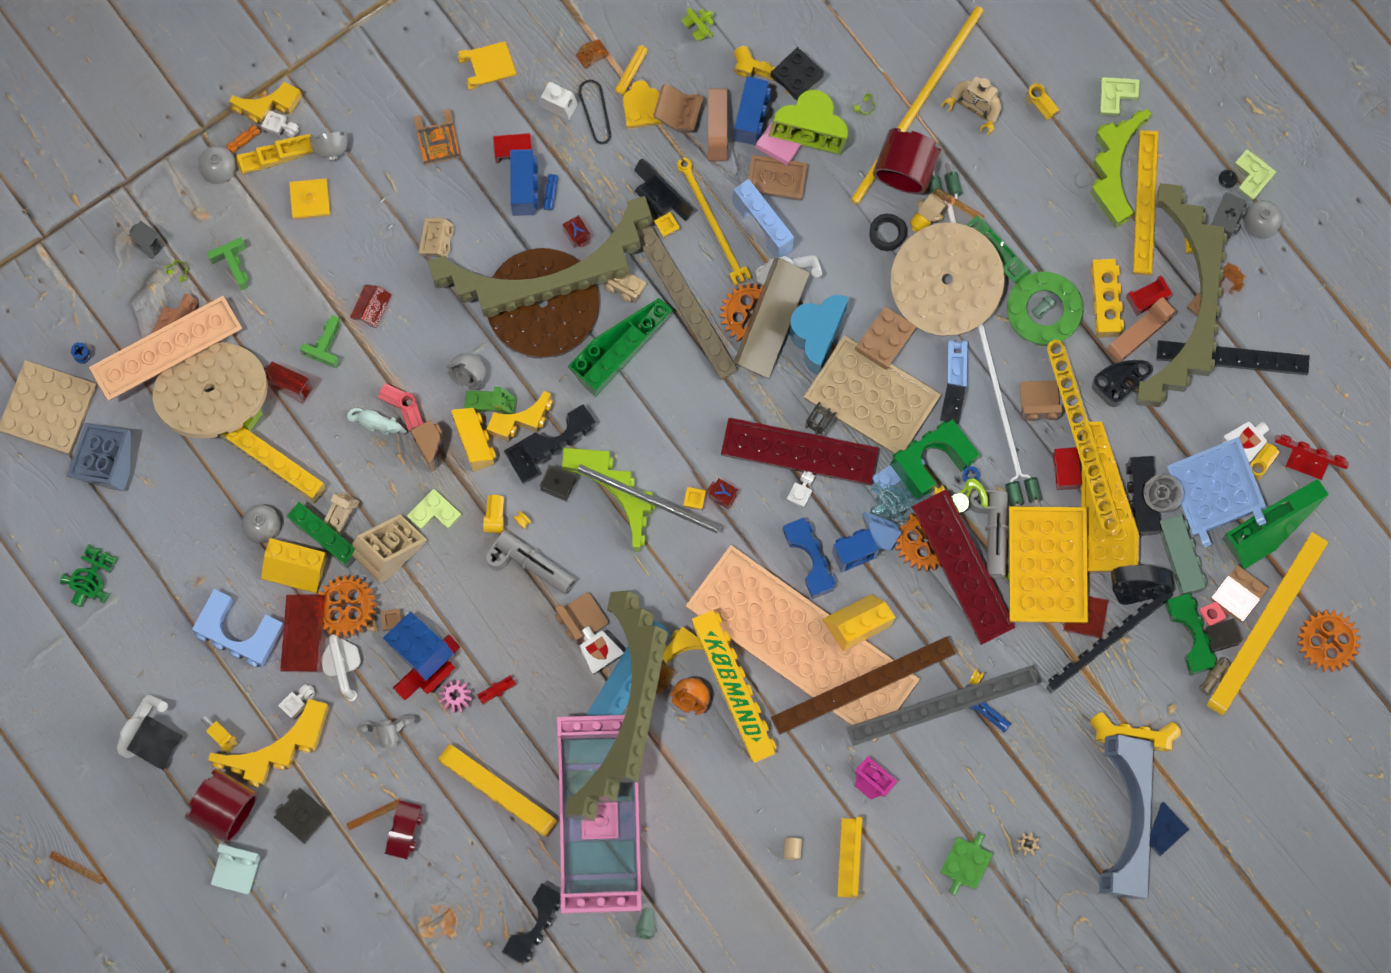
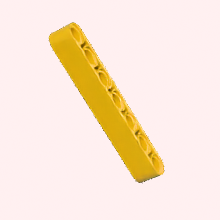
(497, 790)

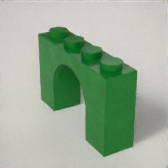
(947, 439)

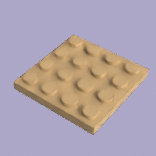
(47, 407)

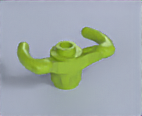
(961, 500)

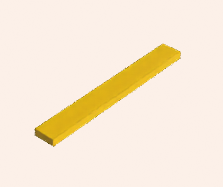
(1145, 202)

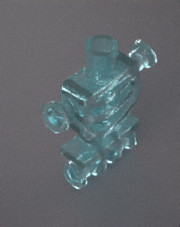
(890, 501)

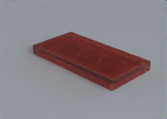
(302, 633)

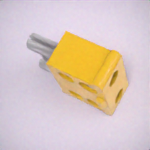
(220, 735)

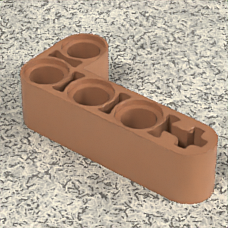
(717, 124)
(1142, 330)

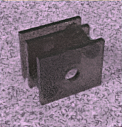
(827, 414)
(557, 483)
(1223, 635)

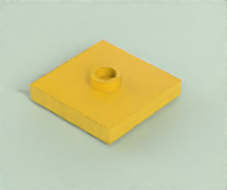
(309, 198)

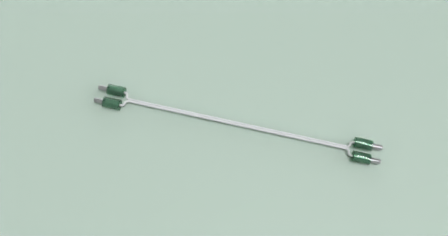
(1012, 488)

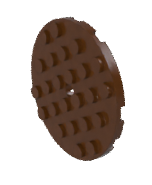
(549, 329)

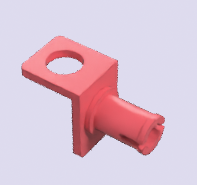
(1213, 613)

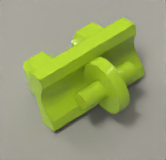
(703, 30)

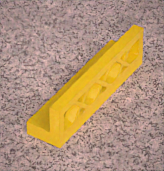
(849, 858)

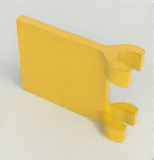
(489, 64)

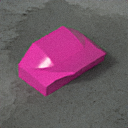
(873, 779)

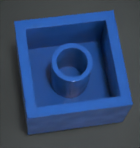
(854, 550)

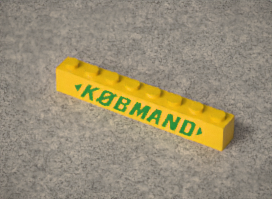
(275, 463)
(733, 687)

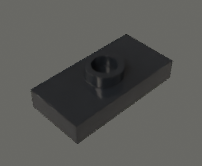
(953, 402)
(520, 465)

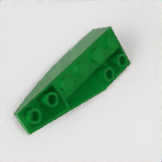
(617, 346)
(1254, 542)

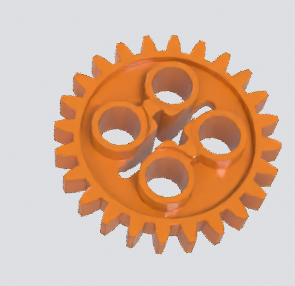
(734, 306)
(910, 548)
(345, 623)
(1339, 627)

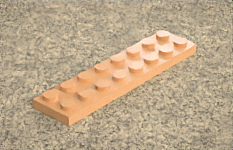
(165, 348)

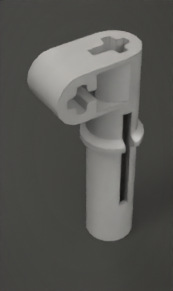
(997, 509)
(512, 547)

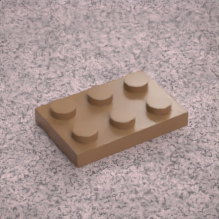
(776, 178)
(885, 338)

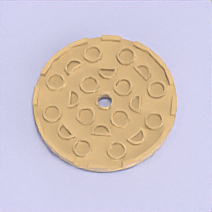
(963, 302)
(237, 394)

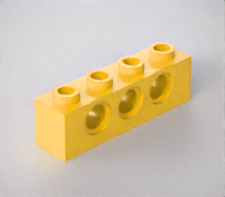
(1106, 327)

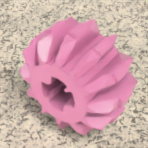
(459, 701)

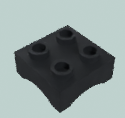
(797, 73)
(154, 742)

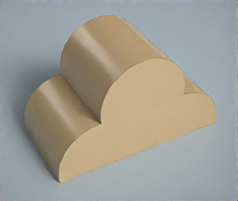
(387, 547)

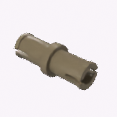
(1214, 676)

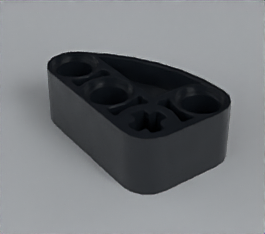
(1114, 378)
(1140, 583)

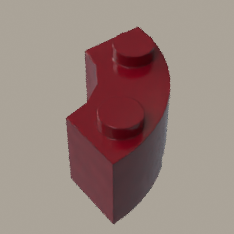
(402, 835)

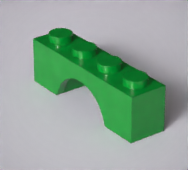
(1011, 263)
(322, 534)
(1182, 610)

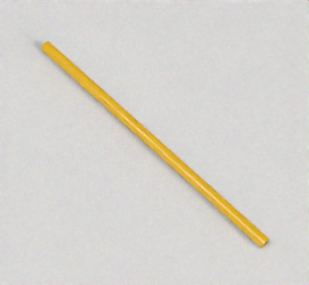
(925, 92)

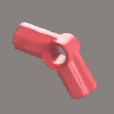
(396, 398)

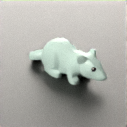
(374, 421)

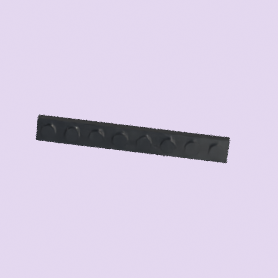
(1243, 358)
(1102, 645)

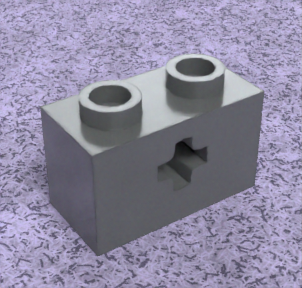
(1229, 205)
(146, 239)

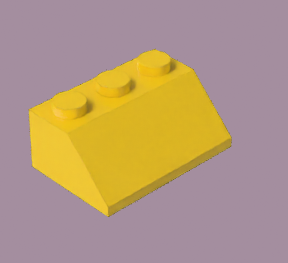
(473, 438)
(293, 565)
(859, 621)

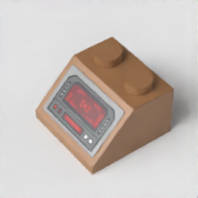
(429, 442)
(1239, 593)

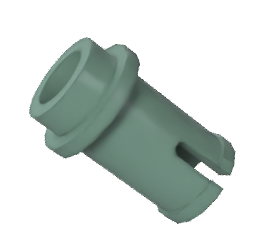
(1043, 307)

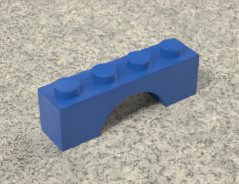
(799, 536)

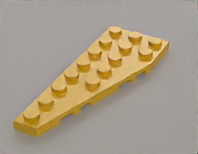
(1107, 551)

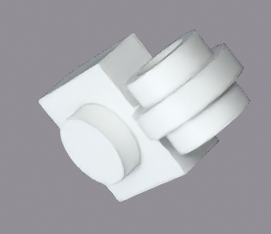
(276, 122)
(800, 493)
(293, 704)

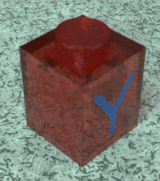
(576, 232)
(722, 493)

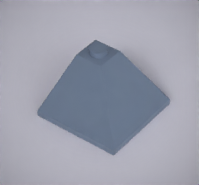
(102, 457)

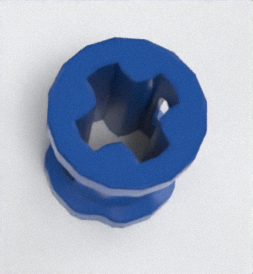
(80, 358)

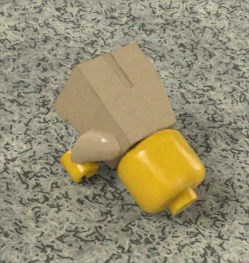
(928, 211)

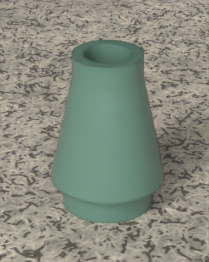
(645, 925)

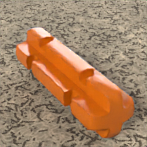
(243, 138)

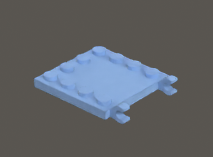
(1218, 488)

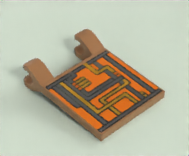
(438, 141)

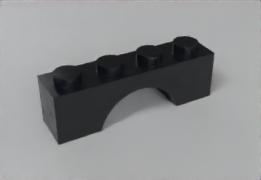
(537, 447)
(1141, 471)
(520, 946)

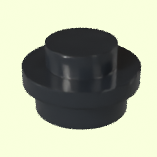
(1227, 178)

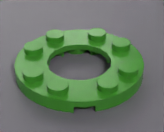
(1041, 334)

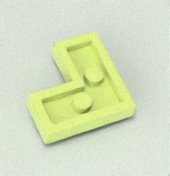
(1115, 89)
(1258, 174)
(434, 506)

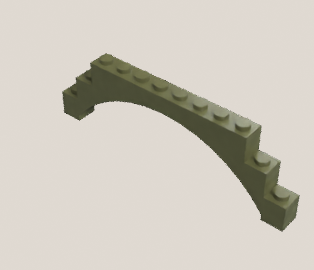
(1206, 246)
(507, 295)
(626, 755)

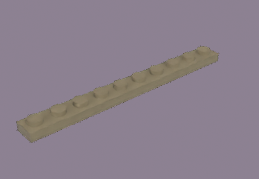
(686, 303)

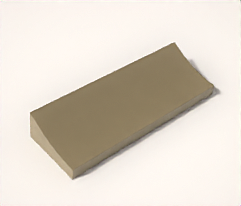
(771, 317)

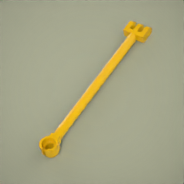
(737, 271)

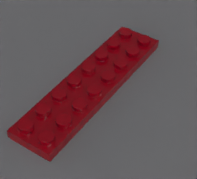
(799, 451)
(963, 567)

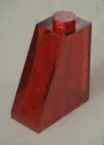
(288, 382)

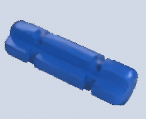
(550, 192)

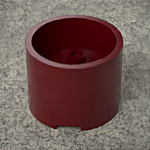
(906, 161)
(221, 806)

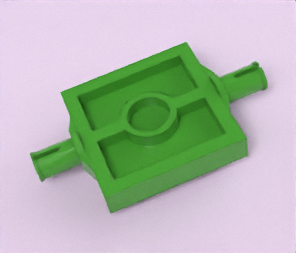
(966, 863)

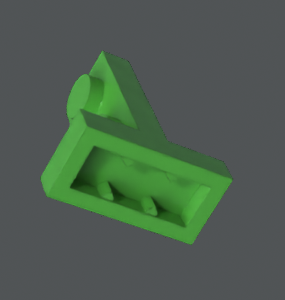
(229, 252)
(323, 344)
(491, 401)

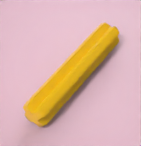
(631, 70)

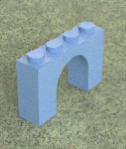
(751, 202)
(255, 649)

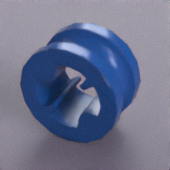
(974, 470)

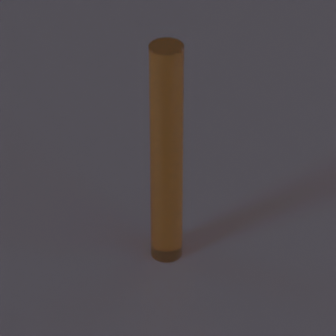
(958, 204)
(372, 815)
(76, 867)

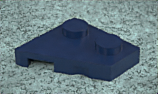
(1166, 830)

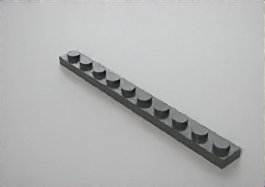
(942, 705)

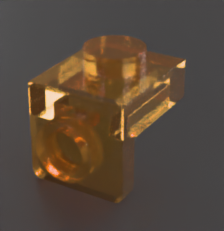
(591, 52)
(1234, 274)
(664, 678)

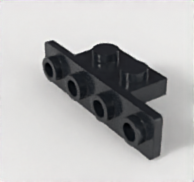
(659, 193)

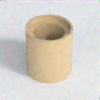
(792, 848)

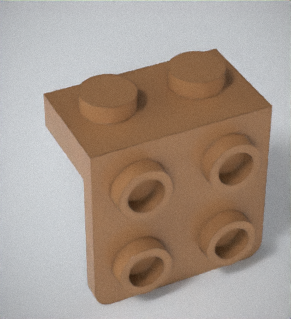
(677, 109)
(1040, 400)
(579, 615)

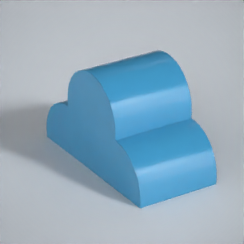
(815, 329)

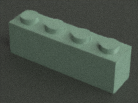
(1182, 556)

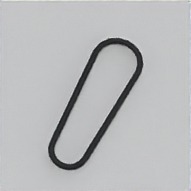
(604, 107)

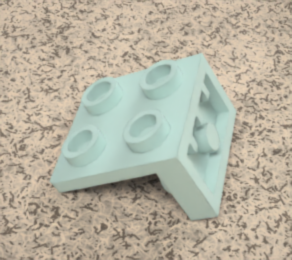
(235, 869)

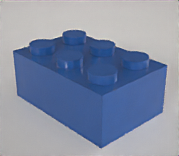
(752, 111)
(523, 182)
(418, 645)

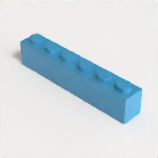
(616, 691)

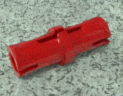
(496, 689)

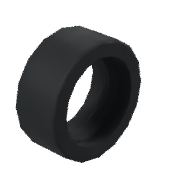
(890, 218)

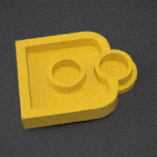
(640, 105)

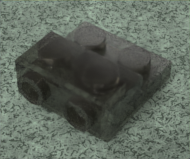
(301, 815)

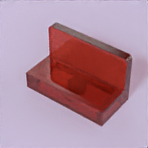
(371, 305)

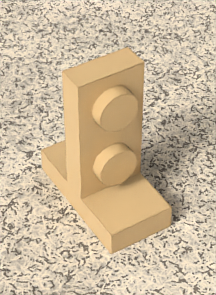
(340, 511)

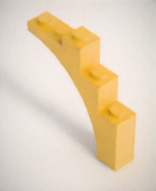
(256, 765)

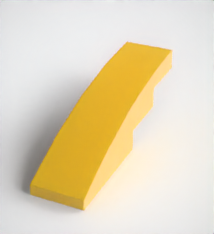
(275, 154)

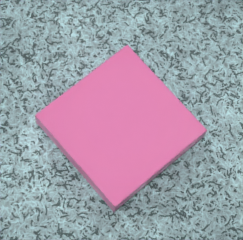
(777, 148)

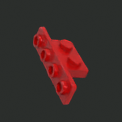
(1307, 459)
(413, 680)

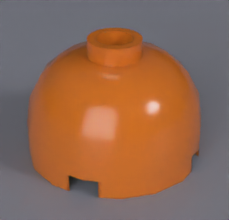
(691, 695)

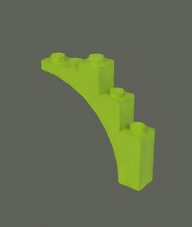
(1109, 192)
(601, 462)

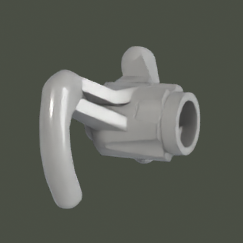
(387, 730)

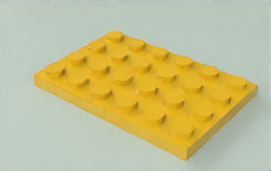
(1048, 565)

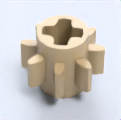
(1025, 850)

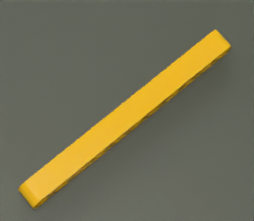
(1087, 445)
(1267, 624)

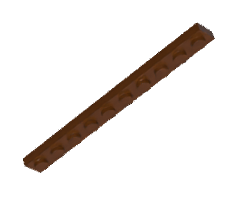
(863, 685)

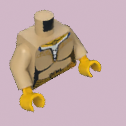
(978, 98)

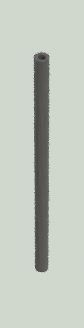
(647, 498)

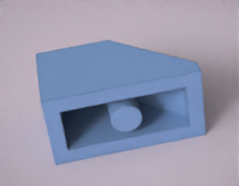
(882, 530)

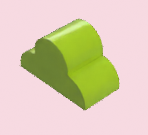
(811, 123)

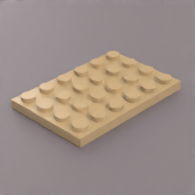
(871, 400)

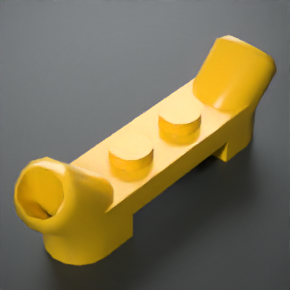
(748, 66)
(1161, 739)

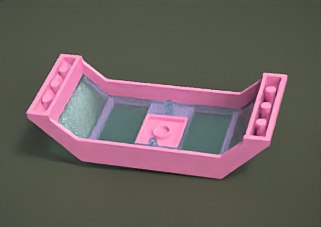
(600, 855)

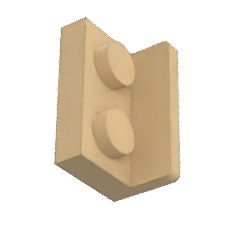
(436, 237)
(628, 287)

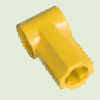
(1043, 102)
(1264, 460)
(494, 517)

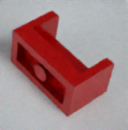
(505, 143)
(1147, 296)
(1067, 468)

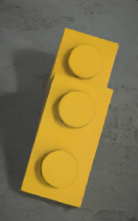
(283, 99)
(504, 425)
(682, 641)

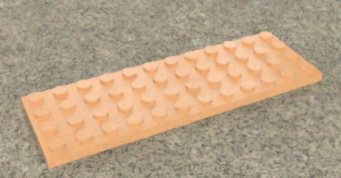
(791, 636)

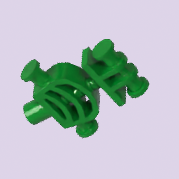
(81, 588)

